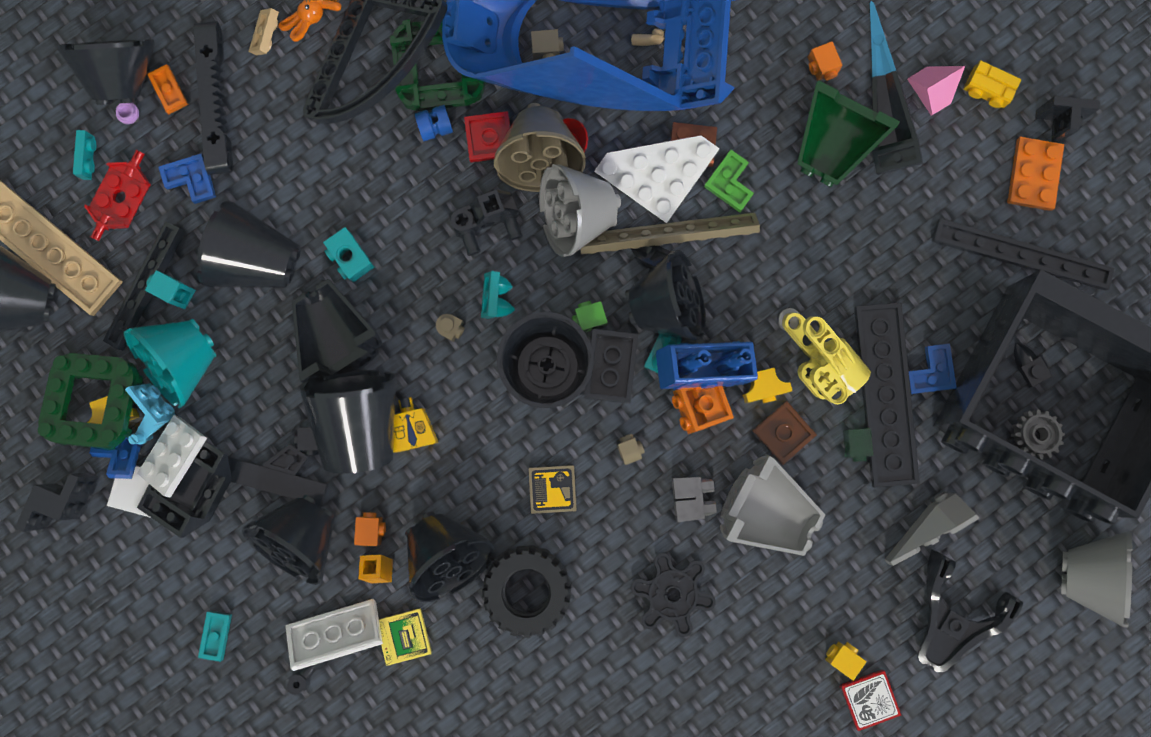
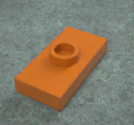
(167, 89)

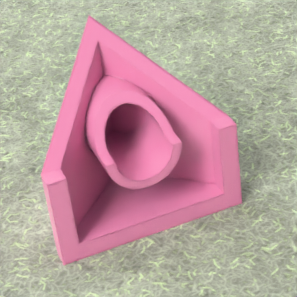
(936, 86)

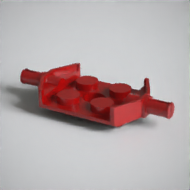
(119, 178)

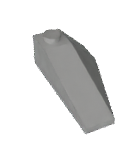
(941, 517)

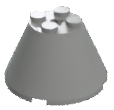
(575, 208)
(1101, 576)

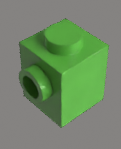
(590, 316)

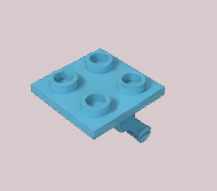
(156, 411)

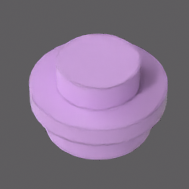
(127, 113)

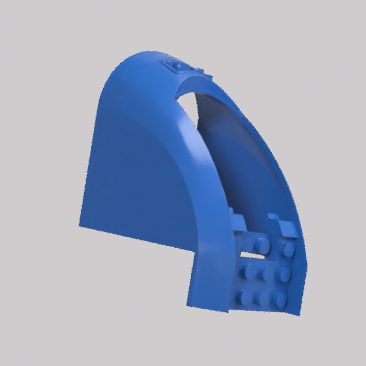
(484, 39)

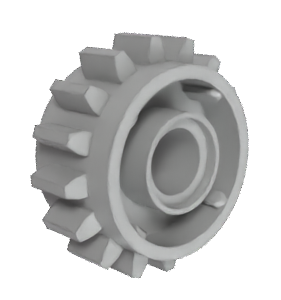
(1049, 431)

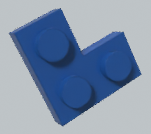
(189, 172)
(939, 373)
(122, 459)

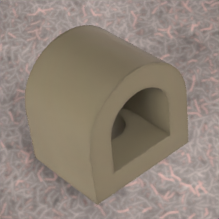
(450, 327)
(630, 449)

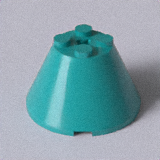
(173, 357)

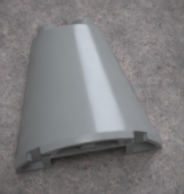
(770, 510)

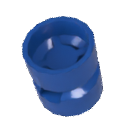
(427, 128)

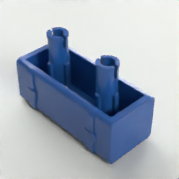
(706, 365)

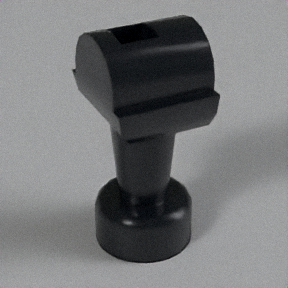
(300, 680)

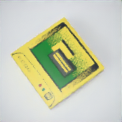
(404, 637)

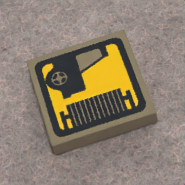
(552, 489)

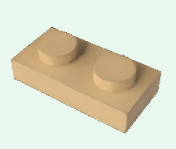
(263, 32)

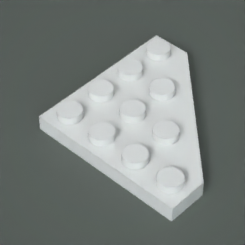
(658, 173)

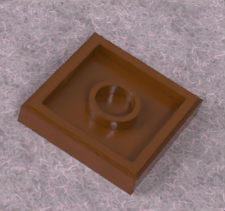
(784, 432)

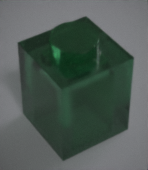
(858, 444)

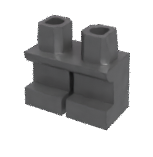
(692, 508)

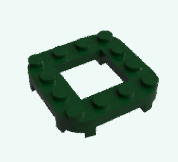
(430, 96)
(118, 405)

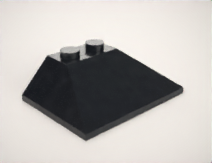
(194, 497)

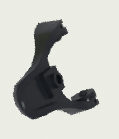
(949, 633)

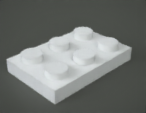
(172, 456)

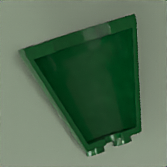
(839, 135)

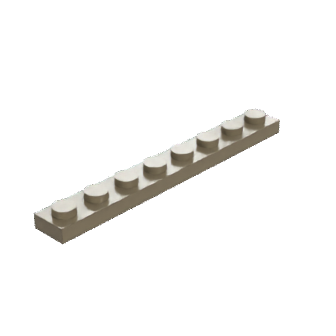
(673, 233)

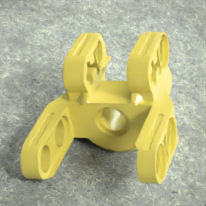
(830, 360)

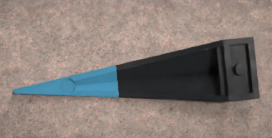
(902, 145)

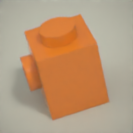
(824, 62)
(369, 529)

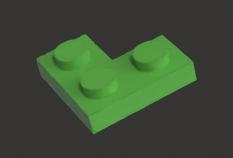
(724, 182)

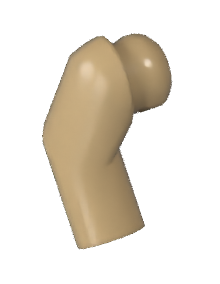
(648, 39)

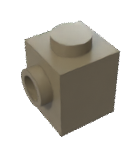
(546, 44)

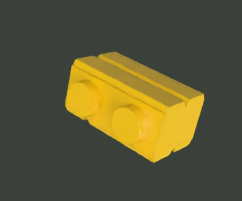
(991, 84)

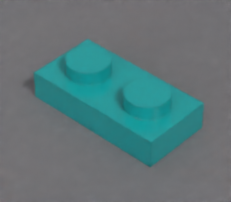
(83, 156)
(215, 636)

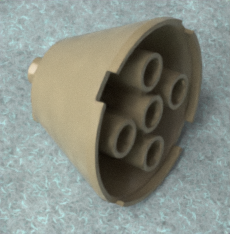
(533, 144)

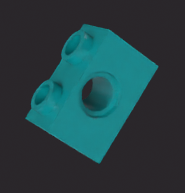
(341, 243)
(169, 289)

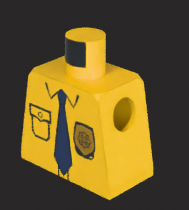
(412, 428)

